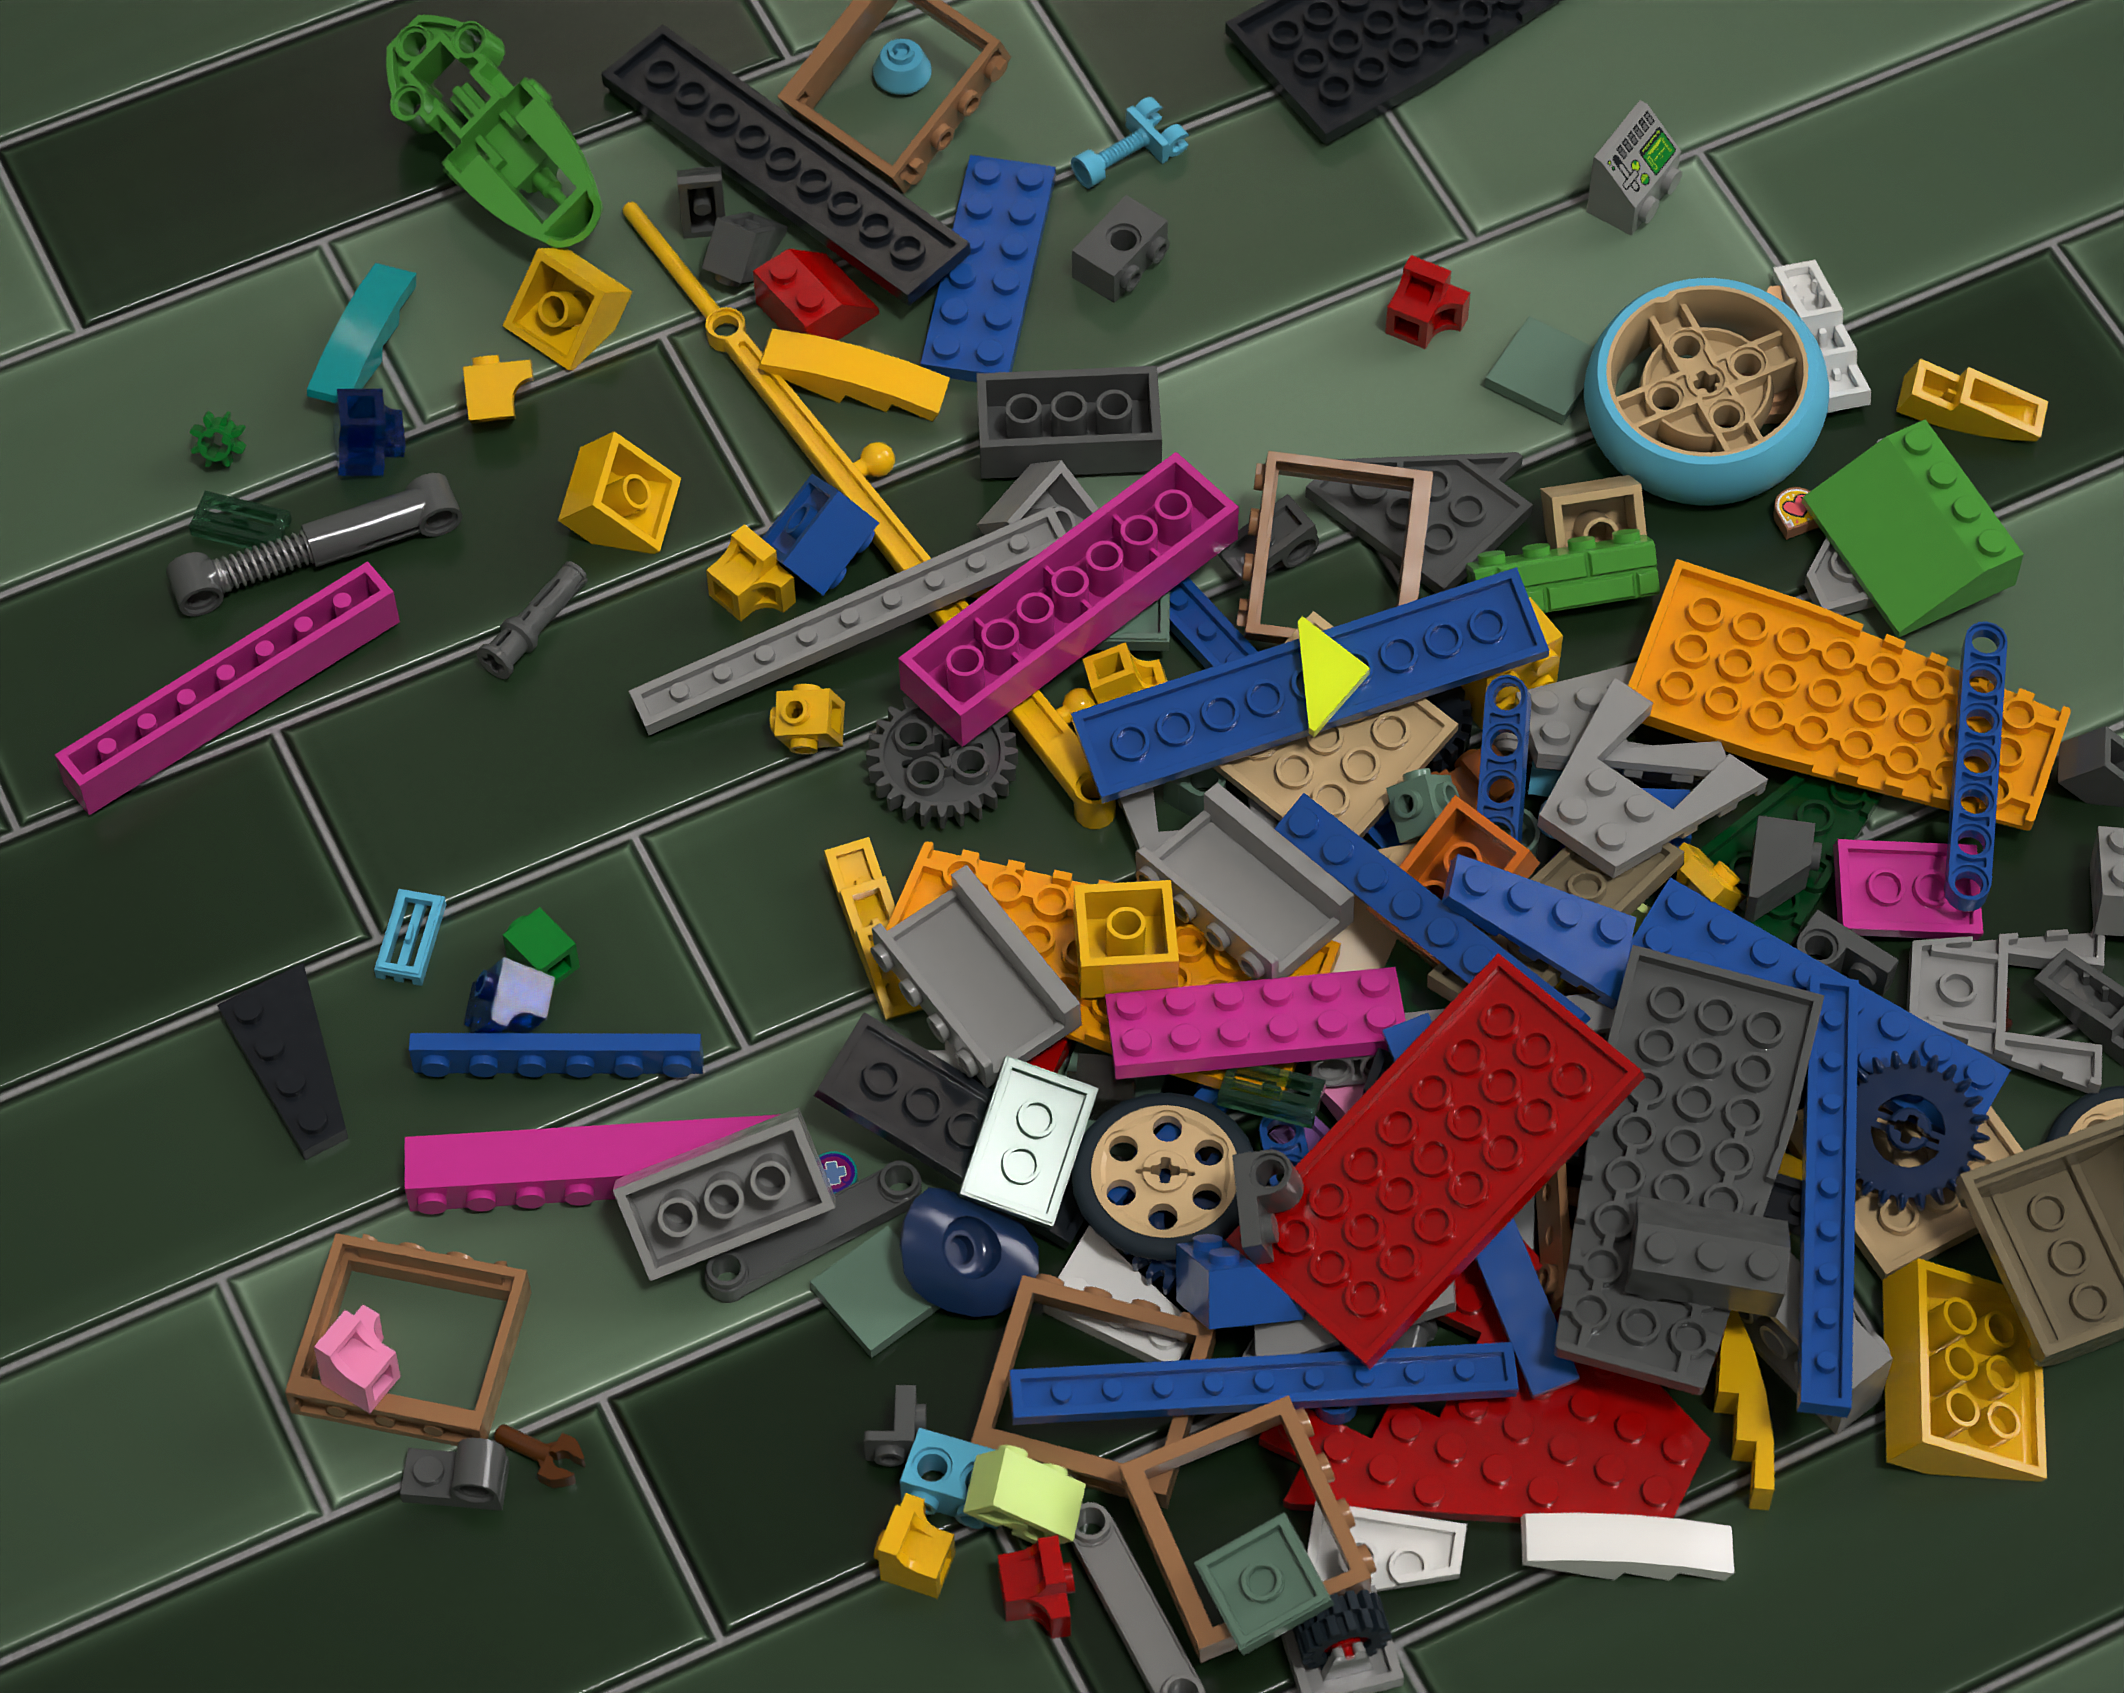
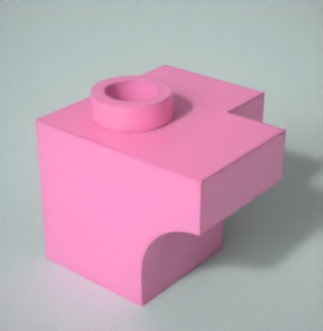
(355, 1360)

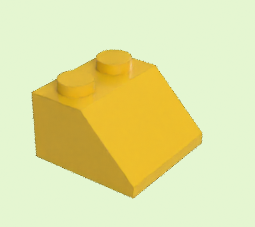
(566, 306)
(619, 496)

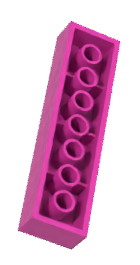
(1068, 598)

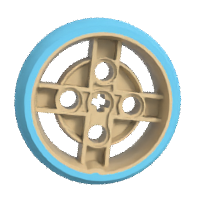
(1714, 325)

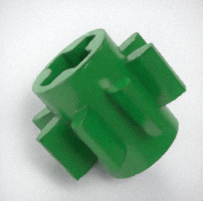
(206, 438)

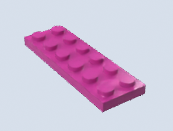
(1252, 1022)

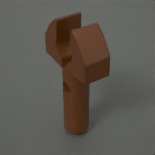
(544, 1453)

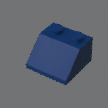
(820, 534)
(1226, 1287)

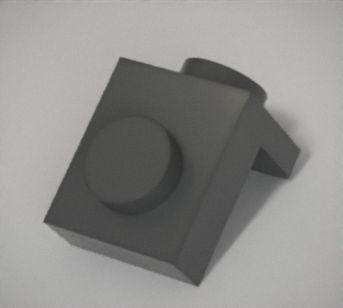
(894, 1447)

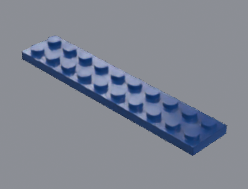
(1262, 699)

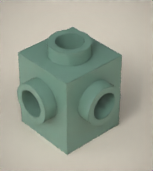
(1418, 802)

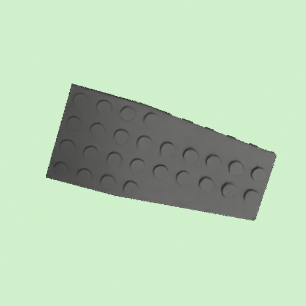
(1700, 1130)

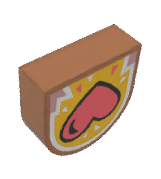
(1791, 514)

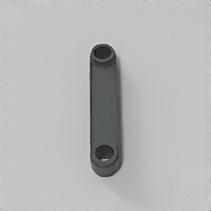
(855, 1212)

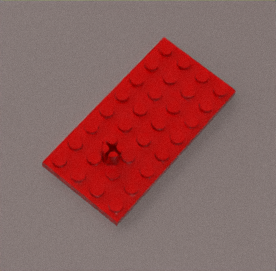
(1441, 1157)

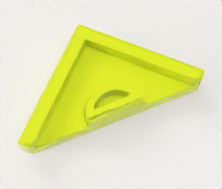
(1328, 674)

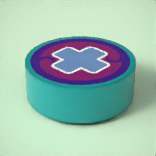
(839, 1169)

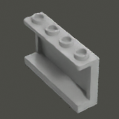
(1248, 888)
(977, 979)

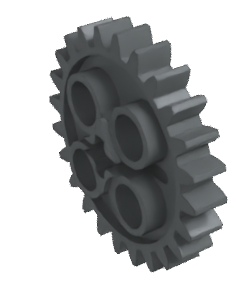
(939, 761)

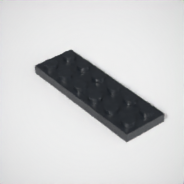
(920, 1107)

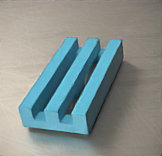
(402, 969)

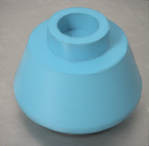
(902, 67)

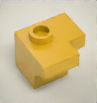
(493, 387)
(750, 577)
(1119, 673)
(1709, 880)
(913, 1550)

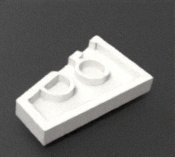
(1101, 1266)
(1403, 1548)

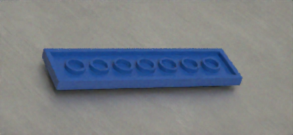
(1705, 932)

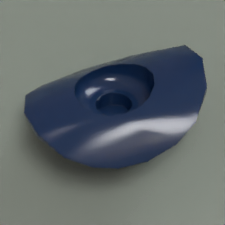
(965, 1253)

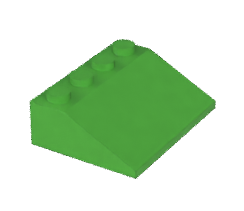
(1914, 530)

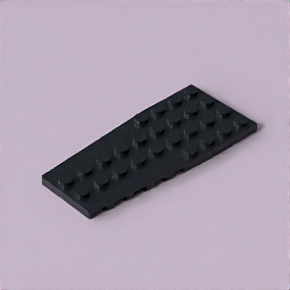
(1362, 57)

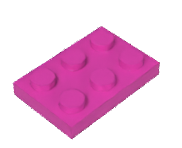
(1900, 890)

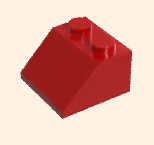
(811, 295)

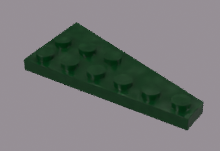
(1838, 813)

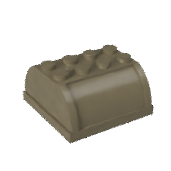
(2057, 1237)

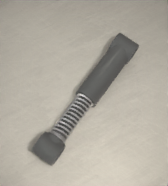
(422, 508)

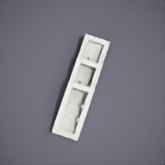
(1813, 300)
(1628, 1544)

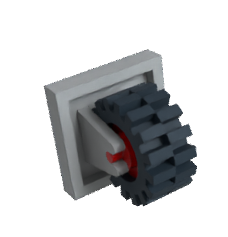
(1345, 1648)

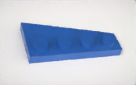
(1559, 928)

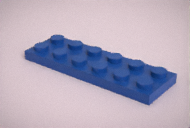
(987, 294)

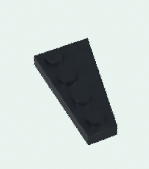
(286, 1051)

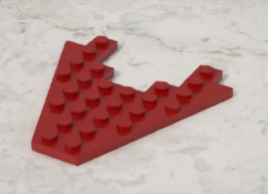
(1575, 1450)

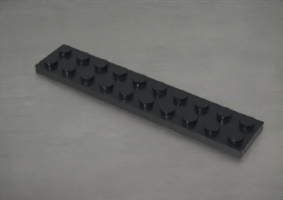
(786, 165)

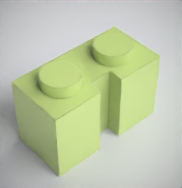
(1024, 1495)

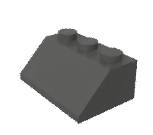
(1708, 1257)

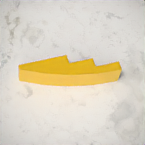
(855, 371)
(865, 904)
(1743, 1394)

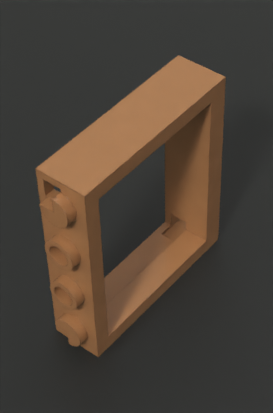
(840, 47)
(1334, 470)
(415, 1265)
(1098, 1304)
(1134, 1475)

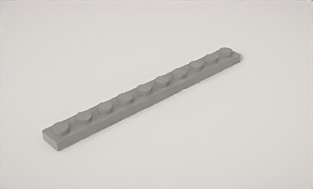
(844, 622)

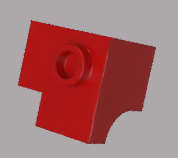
(1425, 304)
(1037, 1586)

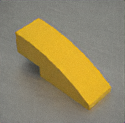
(1971, 403)

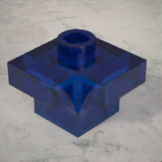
(366, 432)
(508, 998)

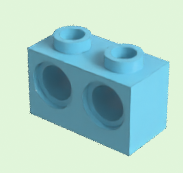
(952, 1458)

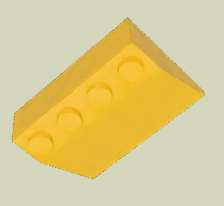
(1960, 1378)

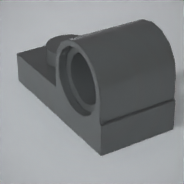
(1291, 541)
(1848, 953)
(1259, 1202)
(464, 1478)

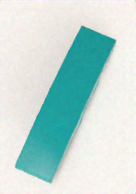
(361, 332)

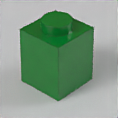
(541, 945)

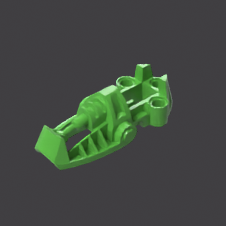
(509, 139)

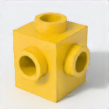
(808, 718)

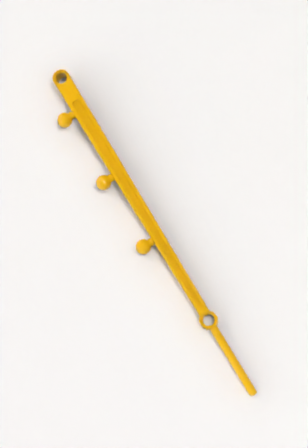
(1034, 717)

